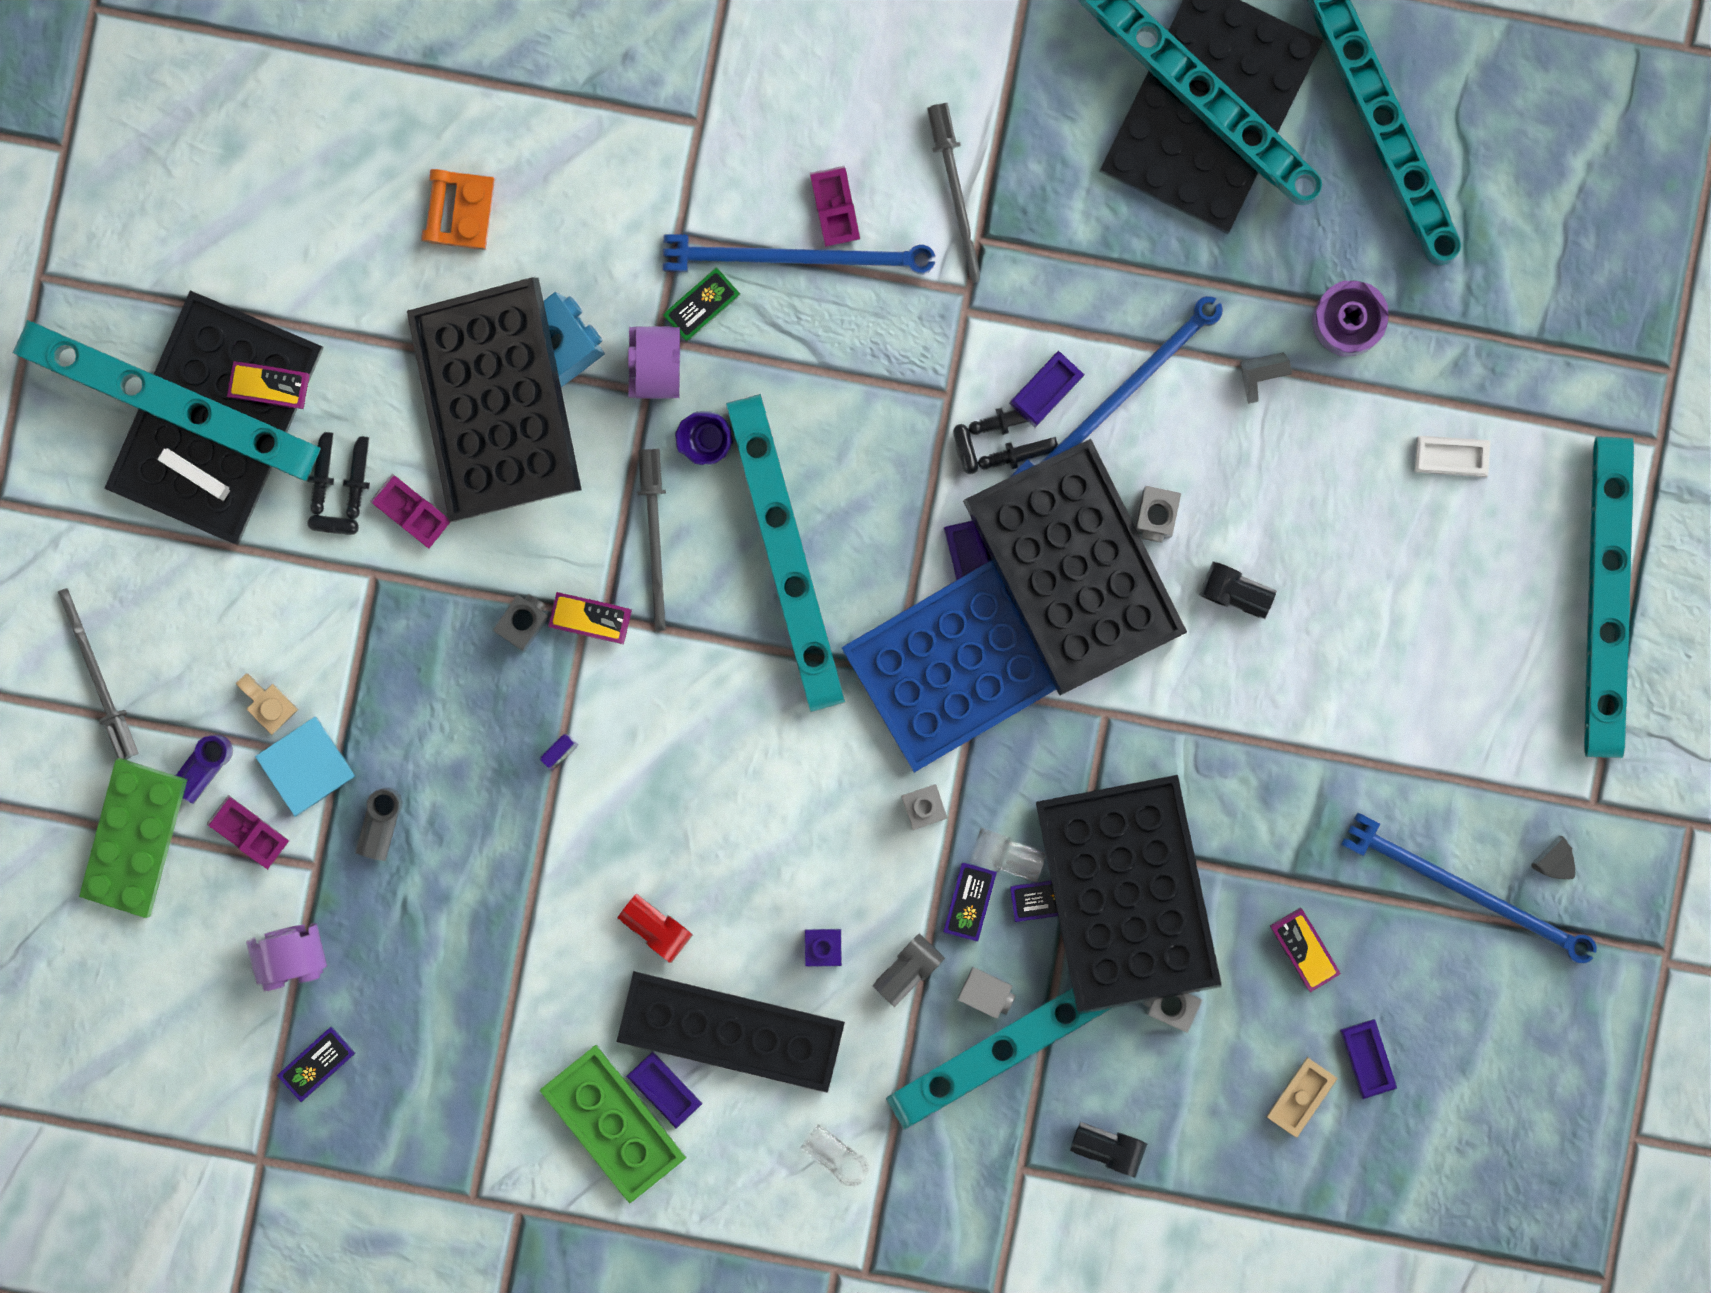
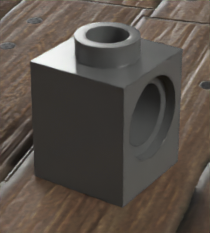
(506, 627)

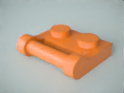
(470, 211)

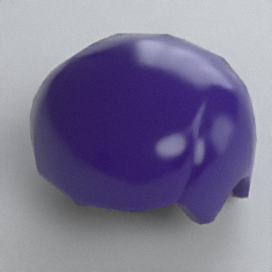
(704, 437)

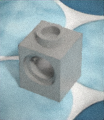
(1169, 502)
(924, 807)
(986, 993)
(1183, 1018)

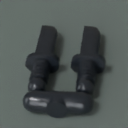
(1012, 455)
(321, 479)

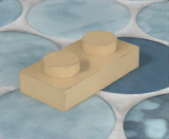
(1301, 1097)

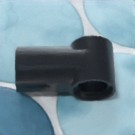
(1229, 587)
(1117, 1150)

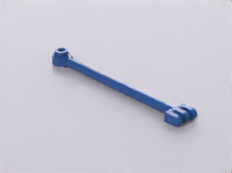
(798, 256)
(1128, 387)
(1369, 839)

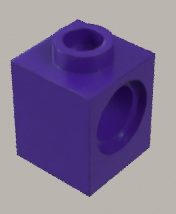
(823, 947)

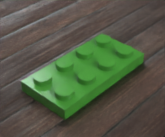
(133, 838)
(613, 1124)

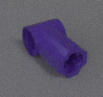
(200, 769)

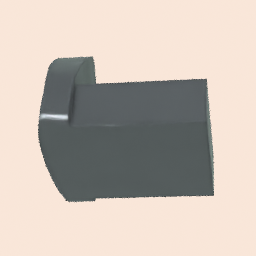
(1263, 369)
(1556, 860)

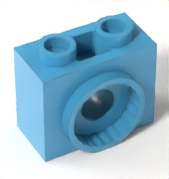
(578, 343)

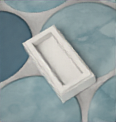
(1452, 456)
(194, 474)

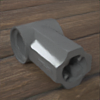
(378, 827)
(913, 964)

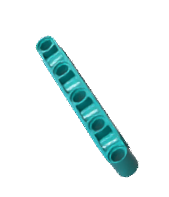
(1219, 108)
(1393, 142)
(166, 400)
(785, 552)
(1609, 597)
(979, 1065)

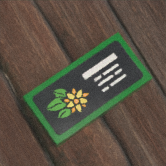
(702, 304)

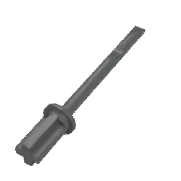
(945, 141)
(651, 486)
(113, 721)

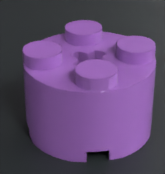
(1350, 297)
(654, 362)
(287, 955)

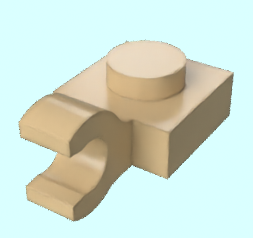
(270, 706)

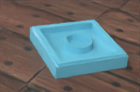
(305, 766)

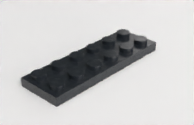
(730, 1031)

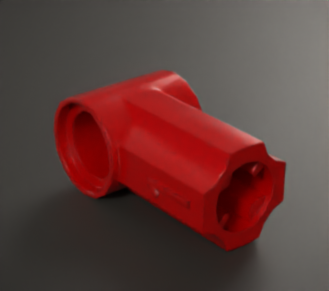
(660, 931)

